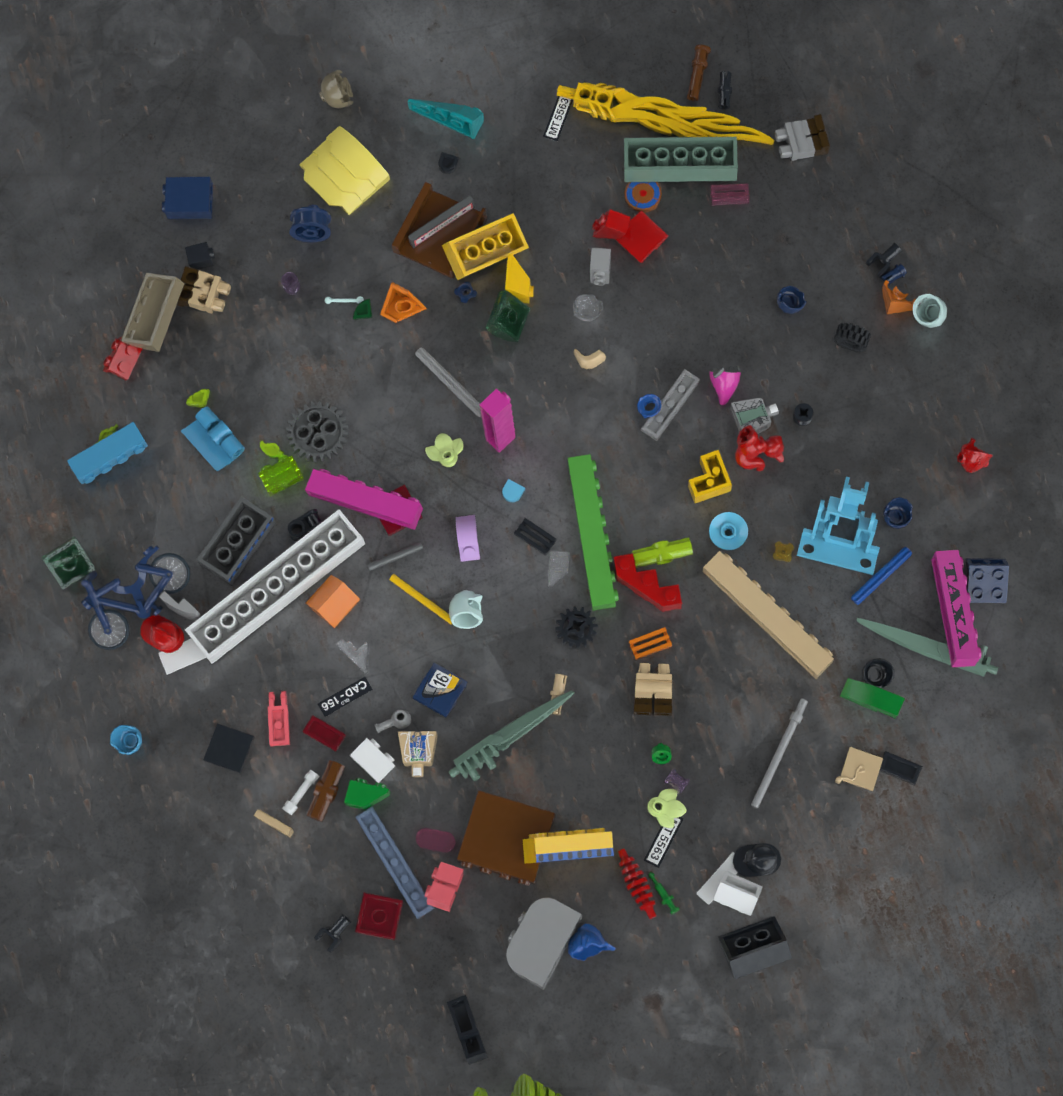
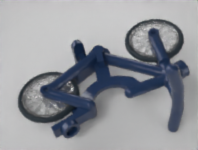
(109, 627)

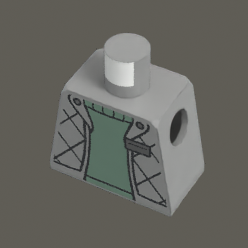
(753, 413)

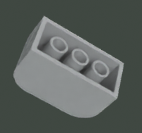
(541, 940)

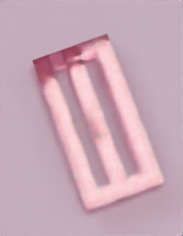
(724, 197)

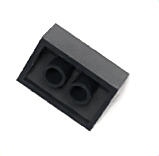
(755, 947)

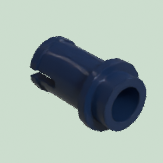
(894, 274)

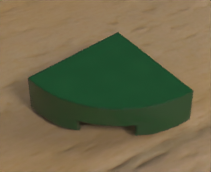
(363, 310)

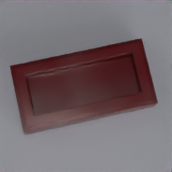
(324, 733)

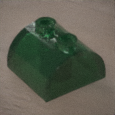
(507, 317)
(69, 562)

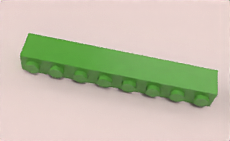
(591, 532)

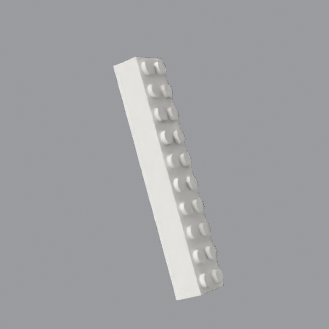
(275, 586)

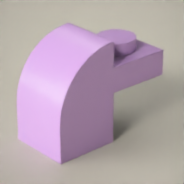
(467, 538)

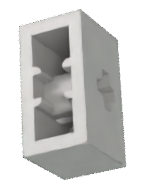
(600, 266)

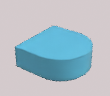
(512, 491)

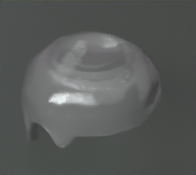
(587, 307)

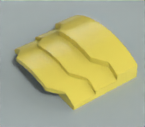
(343, 171)

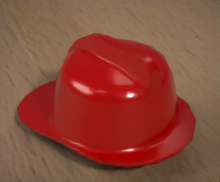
(162, 634)

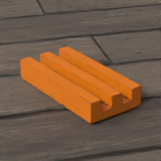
(645, 637)

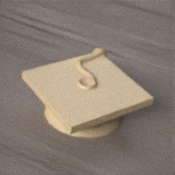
(860, 769)

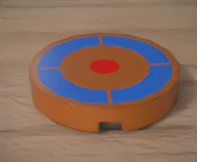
(643, 195)

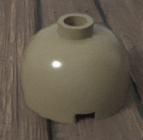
(336, 90)

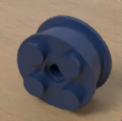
(310, 224)

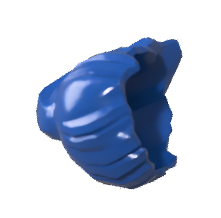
(587, 943)

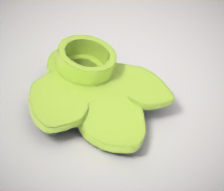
(445, 447)
(669, 806)

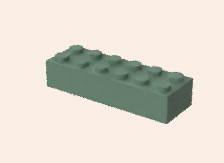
(680, 159)

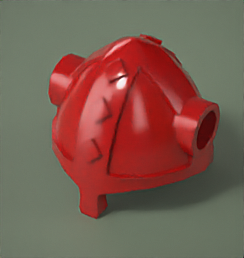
(973, 457)

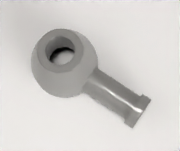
(400, 724)

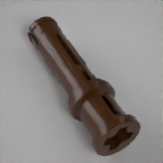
(699, 64)

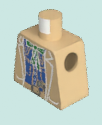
(418, 750)

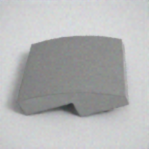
(183, 609)

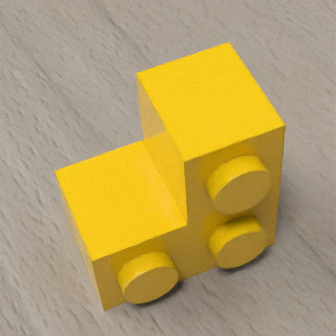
(713, 482)

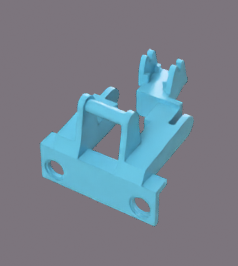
(837, 550)

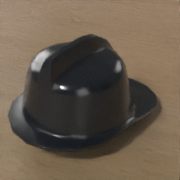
(757, 860)

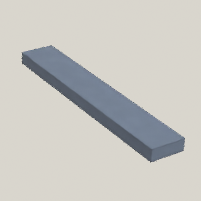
(394, 862)

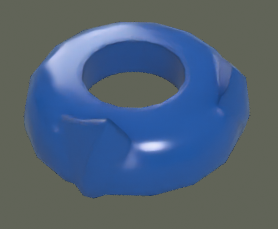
(646, 399)

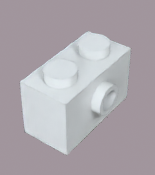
(372, 759)
(737, 893)

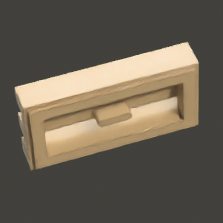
(274, 823)

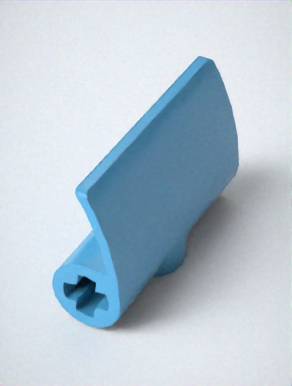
(213, 439)

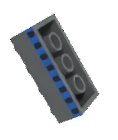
(236, 541)

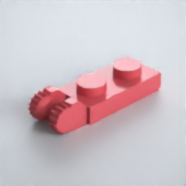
(278, 721)

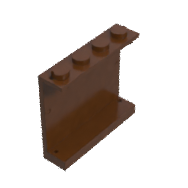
(430, 252)
(497, 835)

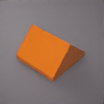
(333, 601)

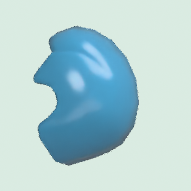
(126, 739)

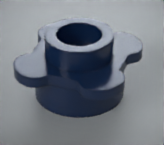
(466, 286)

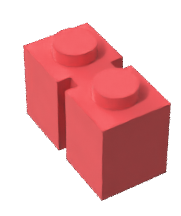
(445, 884)

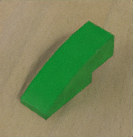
(872, 697)

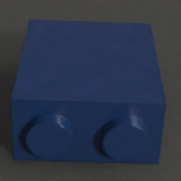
(188, 198)

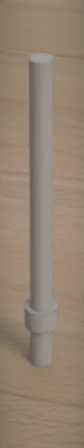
(795, 718)

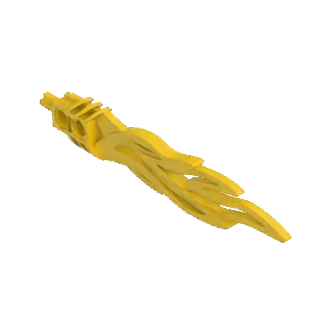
(671, 115)

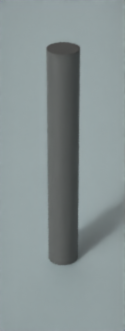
(395, 556)

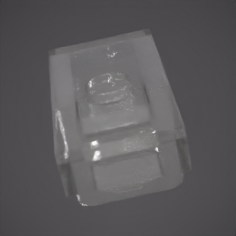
(359, 658)

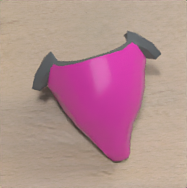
(725, 382)

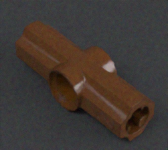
(325, 791)

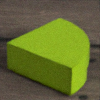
(199, 398)

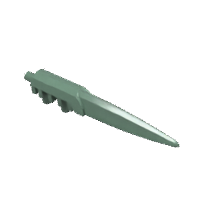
(928, 647)
(500, 740)

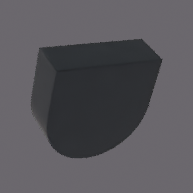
(448, 163)

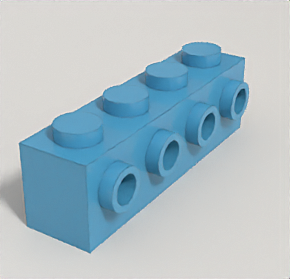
(107, 453)

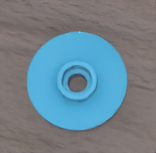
(731, 522)

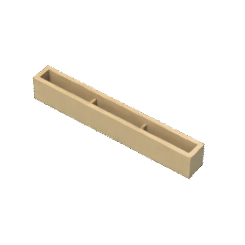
(768, 615)

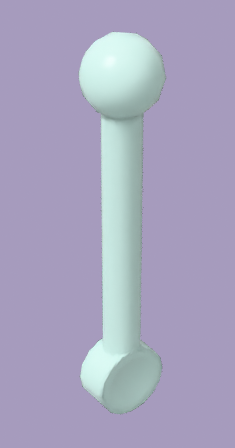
(328, 300)

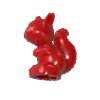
(752, 445)

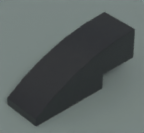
(467, 1030)

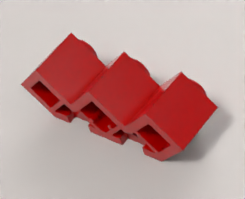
(646, 584)

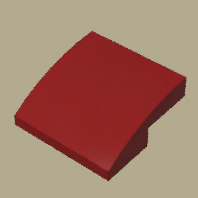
(642, 237)

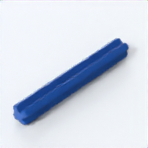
(881, 575)

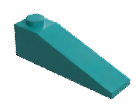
(454, 116)

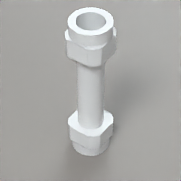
(310, 778)

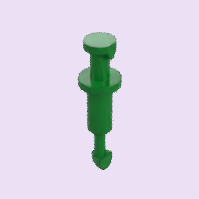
(663, 894)

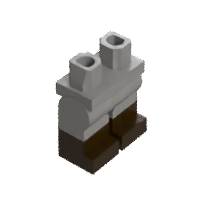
(803, 139)

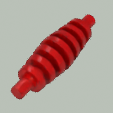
(626, 861)

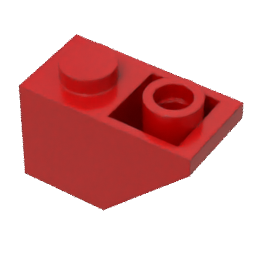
(611, 225)

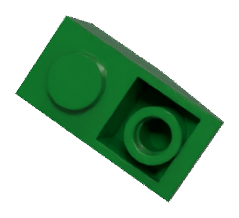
(365, 795)

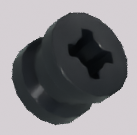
(803, 418)

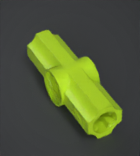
(662, 552)

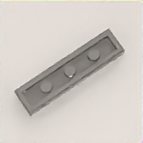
(671, 404)

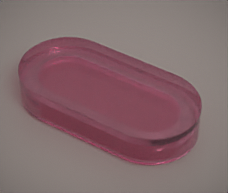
(435, 840)

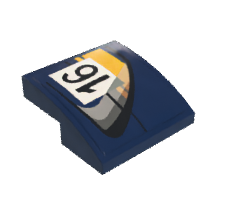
(440, 690)

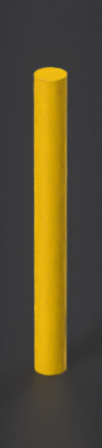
(421, 598)

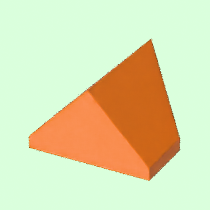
(895, 300)
(400, 304)

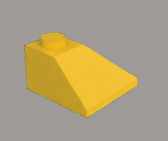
(518, 281)

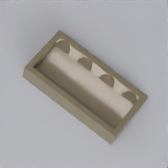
(152, 311)

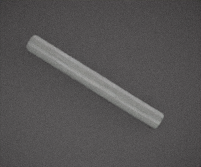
(449, 381)

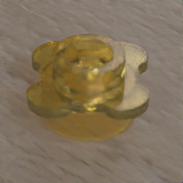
(778, 555)

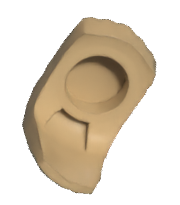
(590, 361)

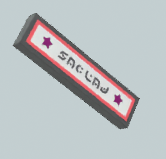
(441, 221)

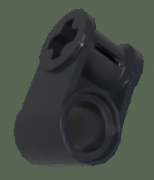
(305, 523)

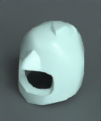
(931, 310)
(466, 610)

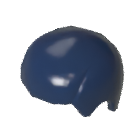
(790, 300)
(898, 513)

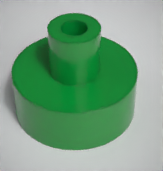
(661, 754)

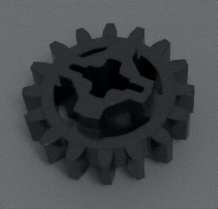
(582, 623)

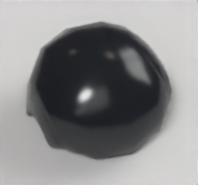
(878, 672)

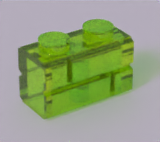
(280, 475)

